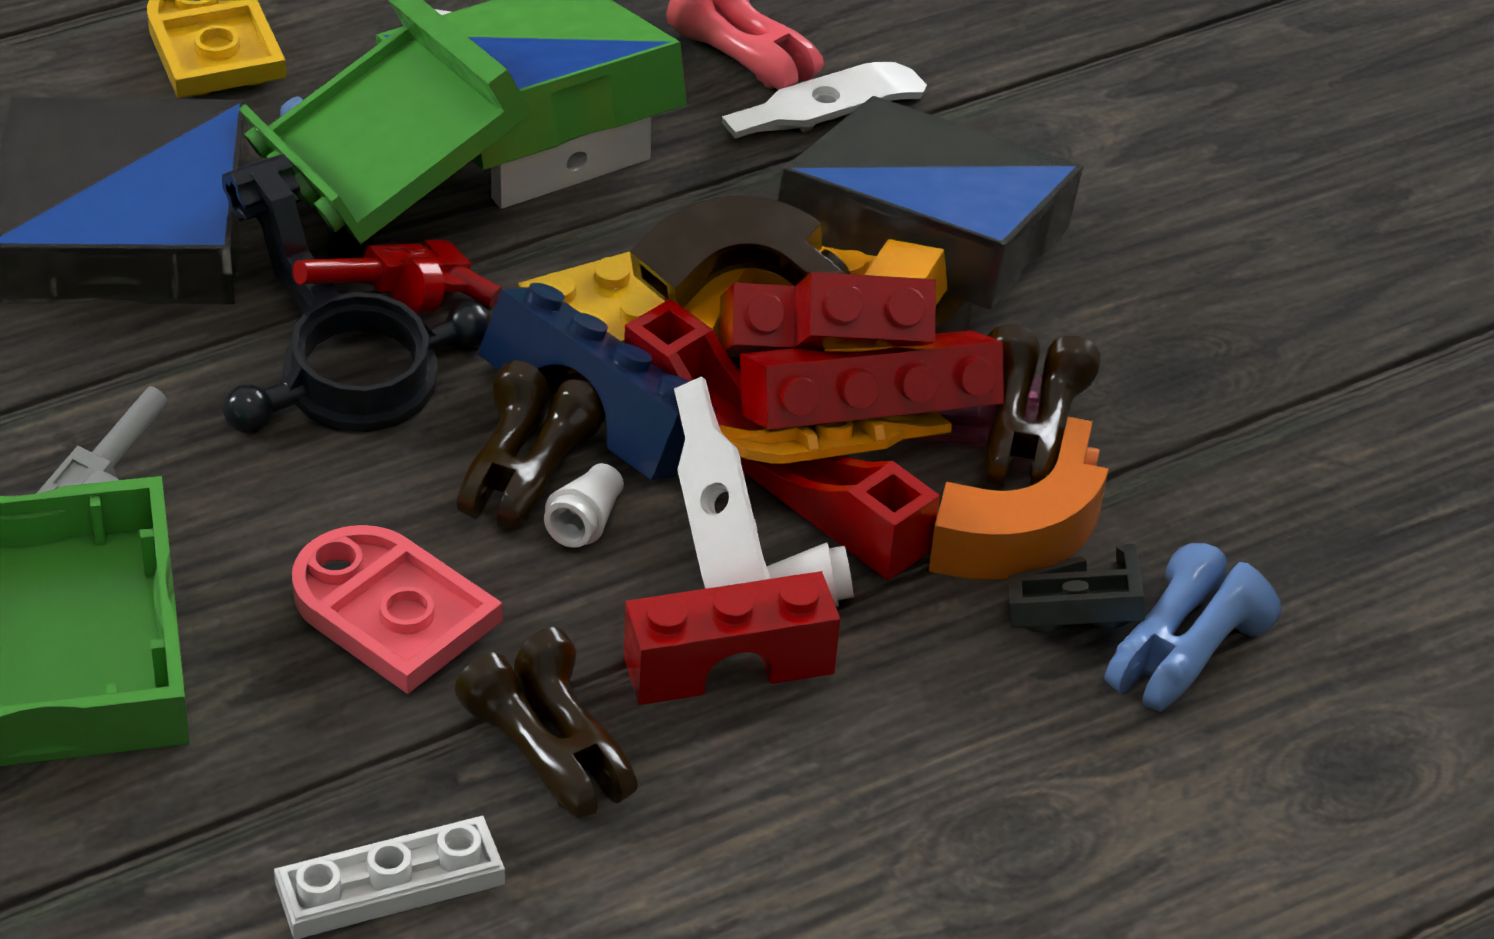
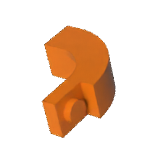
(1014, 531)

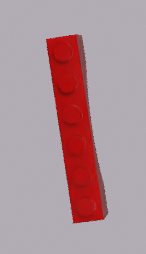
(861, 504)

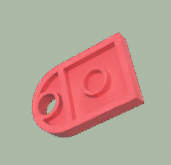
(392, 604)

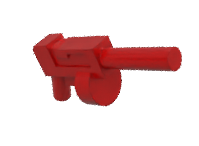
(408, 271)

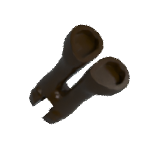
(1067, 371)
(523, 403)
(543, 674)

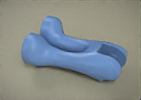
(1173, 662)

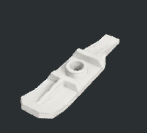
(826, 98)
(708, 466)

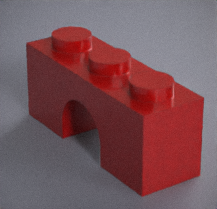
(682, 635)

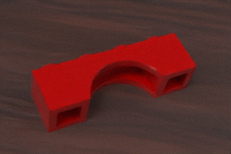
(837, 386)

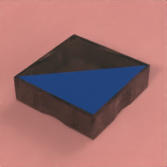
(938, 187)
(119, 200)

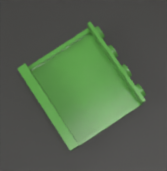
(393, 122)

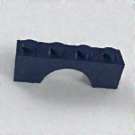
(636, 395)

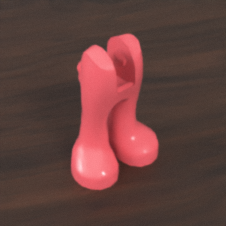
(760, 44)

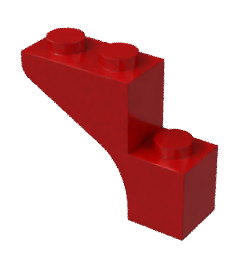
(828, 313)

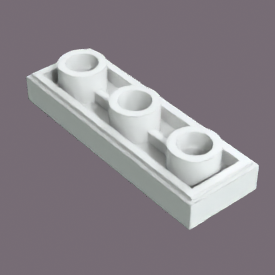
(571, 163)
(389, 877)

